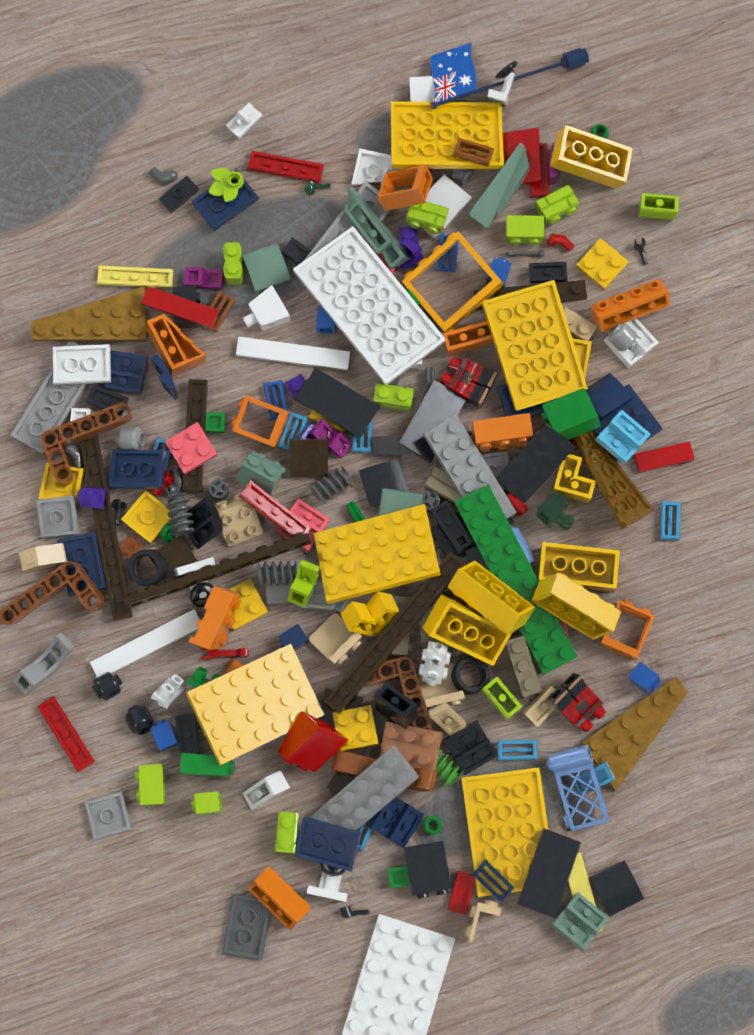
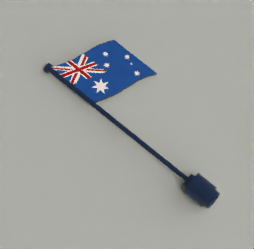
(461, 74)

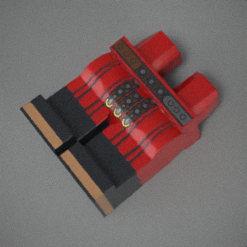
(469, 380)
(577, 702)

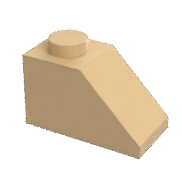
(42, 557)

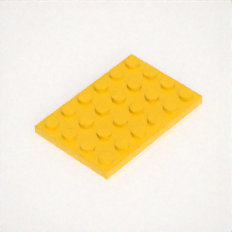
(430, 135)
(534, 345)
(376, 554)
(253, 703)
(504, 824)

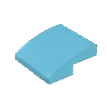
(622, 437)

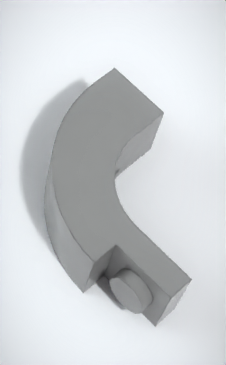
(45, 666)

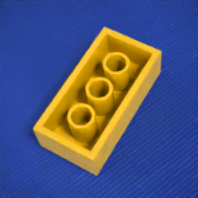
(591, 157)
(583, 565)
(491, 597)
(576, 606)
(465, 630)

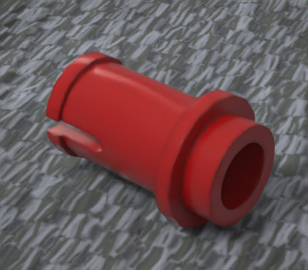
(167, 480)
(519, 507)

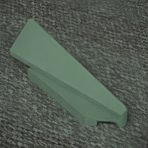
(501, 188)
(374, 230)

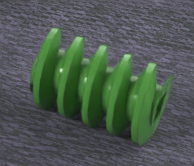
(445, 770)

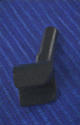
(640, 248)
(119, 507)
(347, 912)

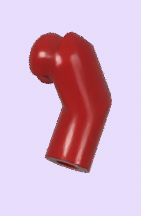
(560, 239)

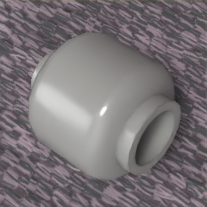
(622, 337)
(130, 438)

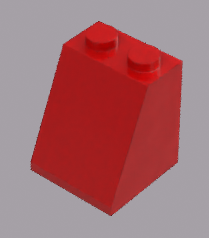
(310, 743)

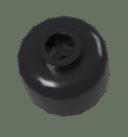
(107, 686)
(139, 719)

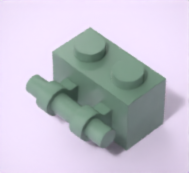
(261, 471)

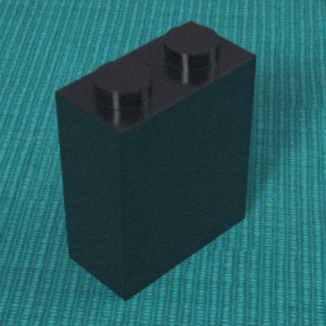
(428, 869)

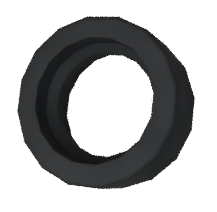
(134, 571)
(456, 677)

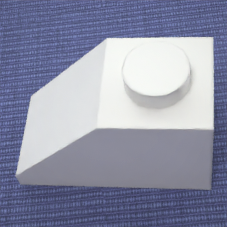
(266, 790)

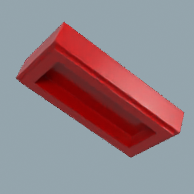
(461, 893)

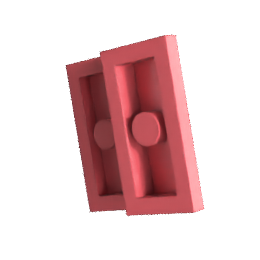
(311, 517)

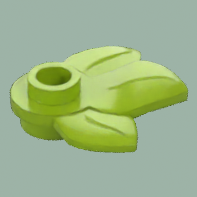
(223, 184)

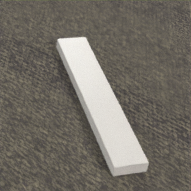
(293, 353)
(146, 644)

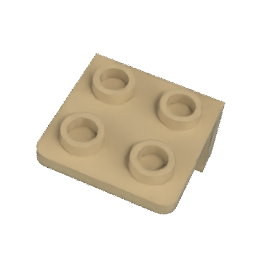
(238, 520)
(335, 640)
(441, 692)
(488, 907)

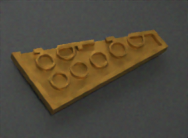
(105, 320)
(619, 491)
(630, 734)

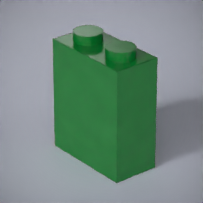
(571, 414)
(205, 766)

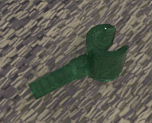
(311, 186)

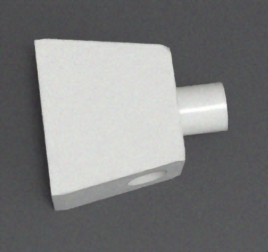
(267, 311)

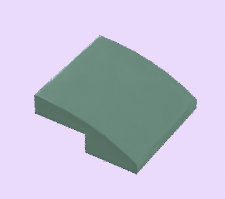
(266, 267)
(396, 500)
(580, 921)

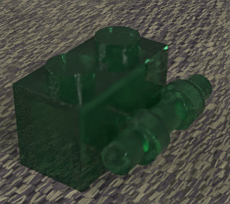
(554, 511)

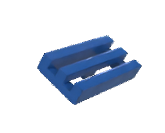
(443, 237)
(272, 384)

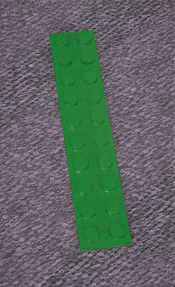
(509, 564)

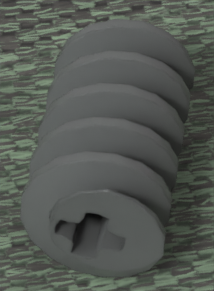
(331, 485)
(178, 514)
(276, 573)

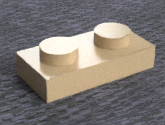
(579, 326)
(540, 707)
(447, 718)

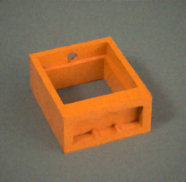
(417, 176)
(277, 430)
(621, 648)

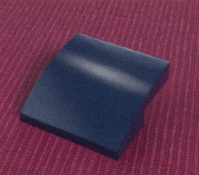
(127, 371)
(165, 376)
(608, 395)
(396, 821)

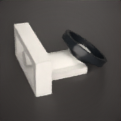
(507, 73)
(201, 589)
(329, 884)

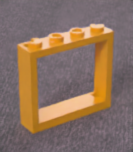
(473, 303)

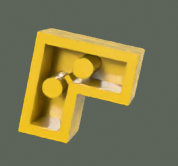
(570, 484)
(372, 616)

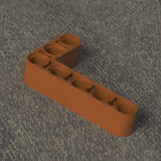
(80, 435)
(50, 591)
(404, 676)
(356, 764)

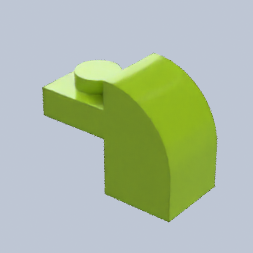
(303, 584)

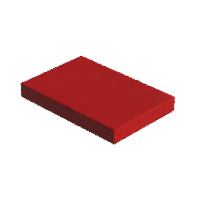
(531, 140)

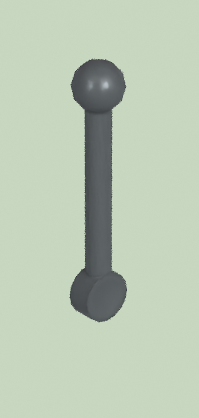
(541, 253)

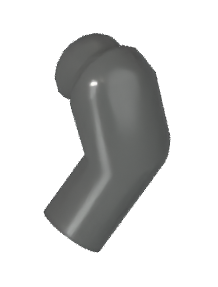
(163, 177)
(76, 454)
(177, 483)

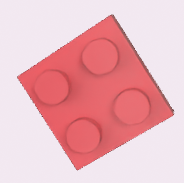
(191, 448)

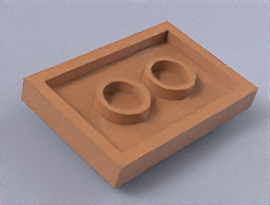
(415, 744)

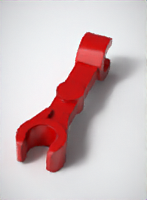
(241, 652)

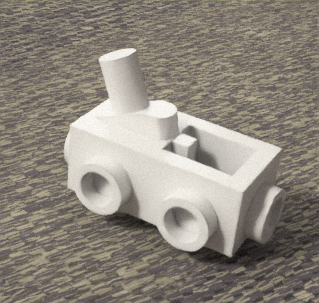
(435, 660)

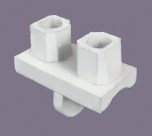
(244, 120)
(169, 691)

